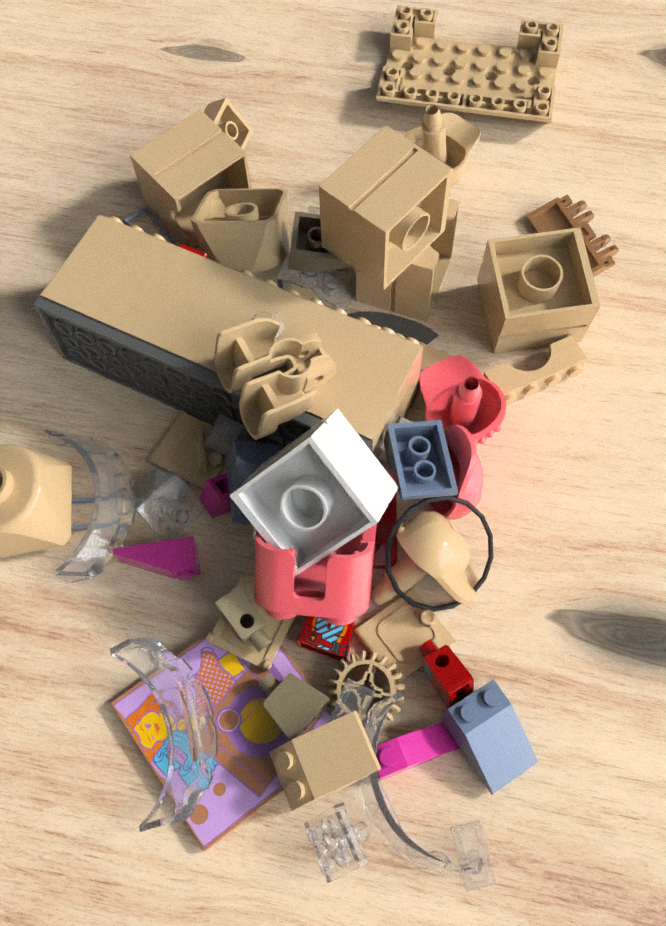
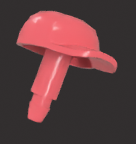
(462, 396)
(467, 473)

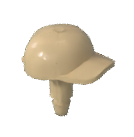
(446, 138)
(433, 549)

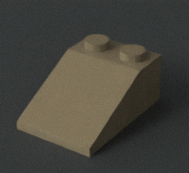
(307, 248)

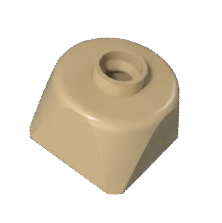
(244, 227)
(33, 500)

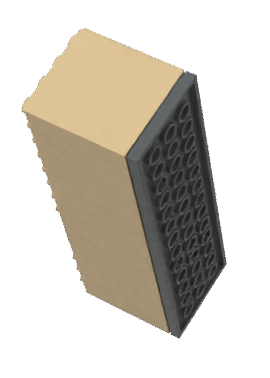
(153, 318)

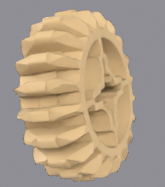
(371, 664)

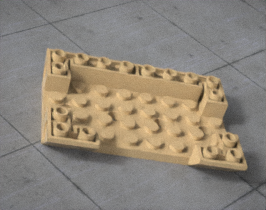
(467, 90)

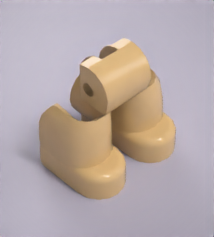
(276, 397)

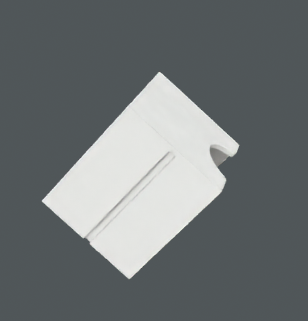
(317, 492)

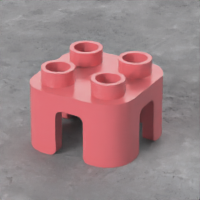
(330, 588)

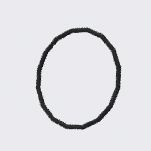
(401, 520)

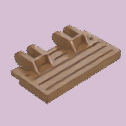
(556, 216)

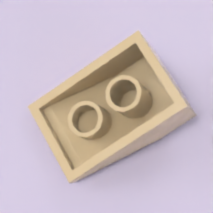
(324, 761)

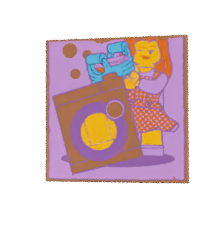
(246, 734)

